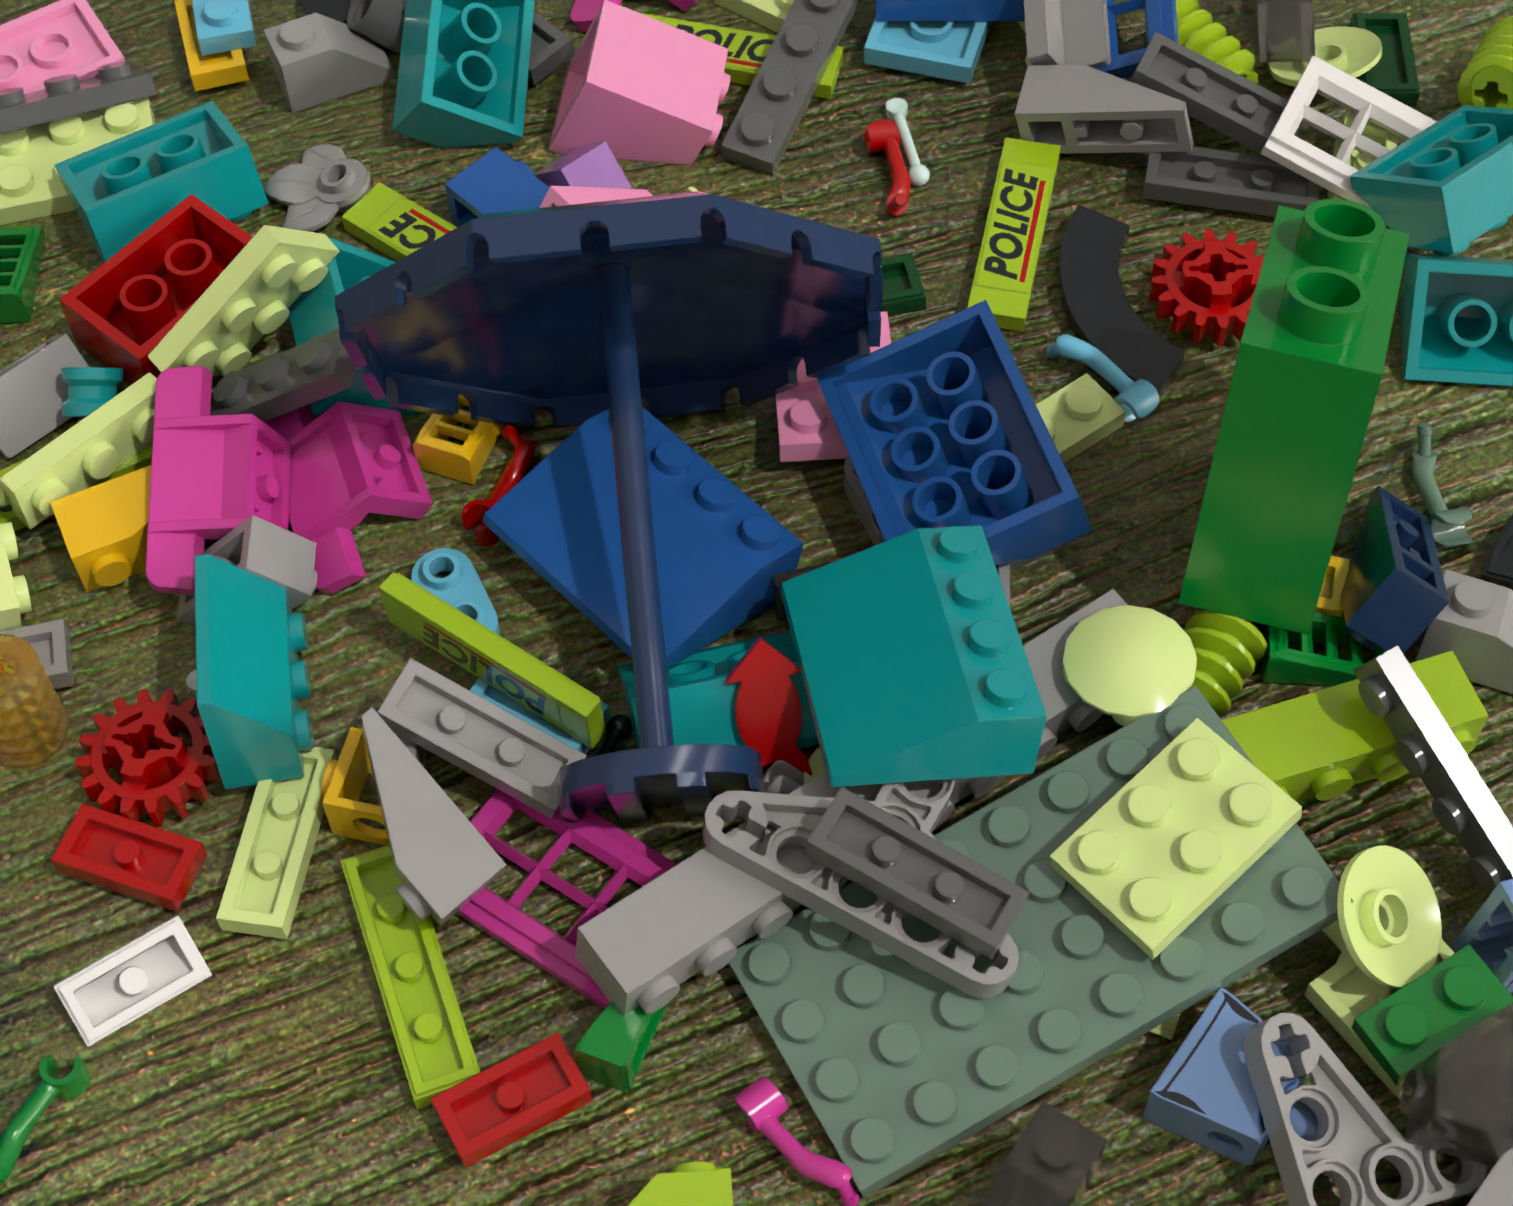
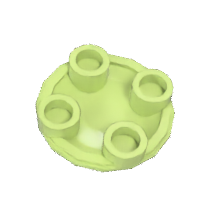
(1129, 662)

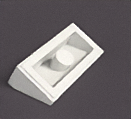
(132, 980)

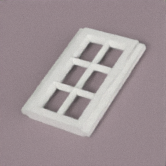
(1353, 95)

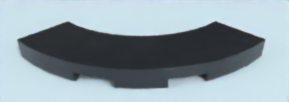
(1098, 306)

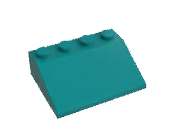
(915, 662)

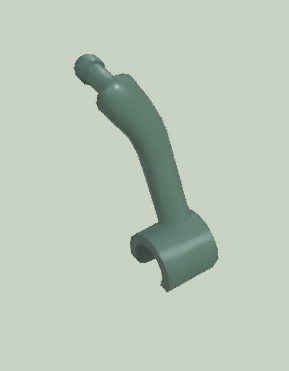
(1446, 524)

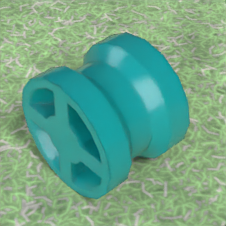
(89, 388)

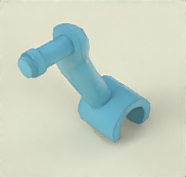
(1135, 398)

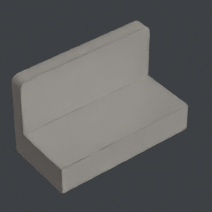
(1067, 32)
(34, 393)

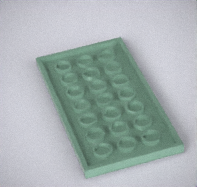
(916, 1065)

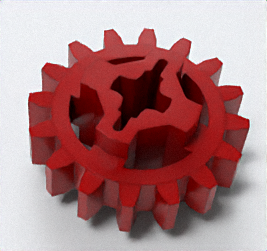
(1206, 285)
(149, 756)

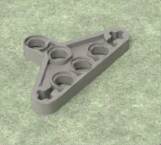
(819, 888)
(1350, 1125)

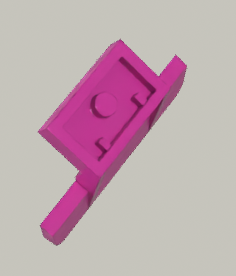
(340, 470)
(206, 476)

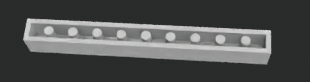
(708, 908)

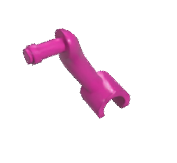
(763, 1106)

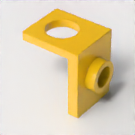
(342, 789)

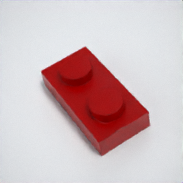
(129, 857)
(511, 1100)

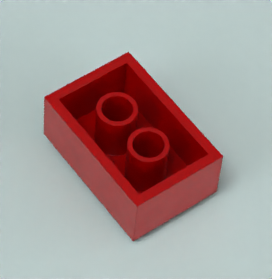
(150, 285)

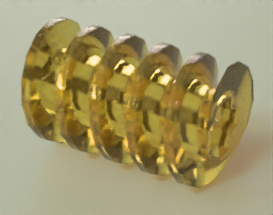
(30, 709)

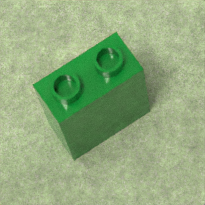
(1296, 414)

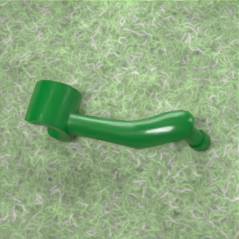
(30, 1112)

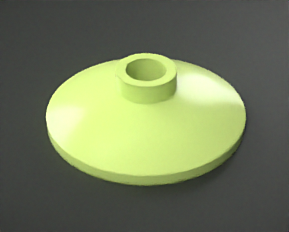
(1343, 47)
(1394, 916)

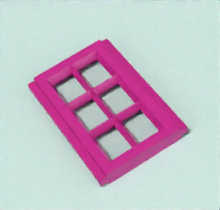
(526, 934)

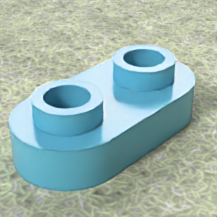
(459, 589)

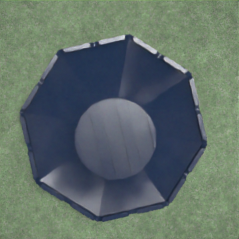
(590, 317)

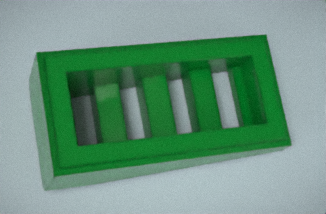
(19, 296)
(1304, 666)
(616, 1046)

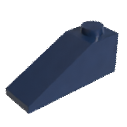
(1393, 576)

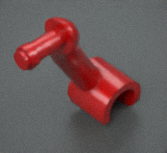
(885, 137)
(515, 470)

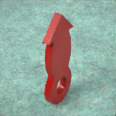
(769, 705)

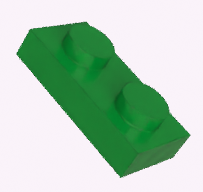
(1430, 1012)

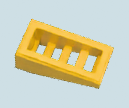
(452, 459)

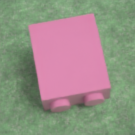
(641, 90)

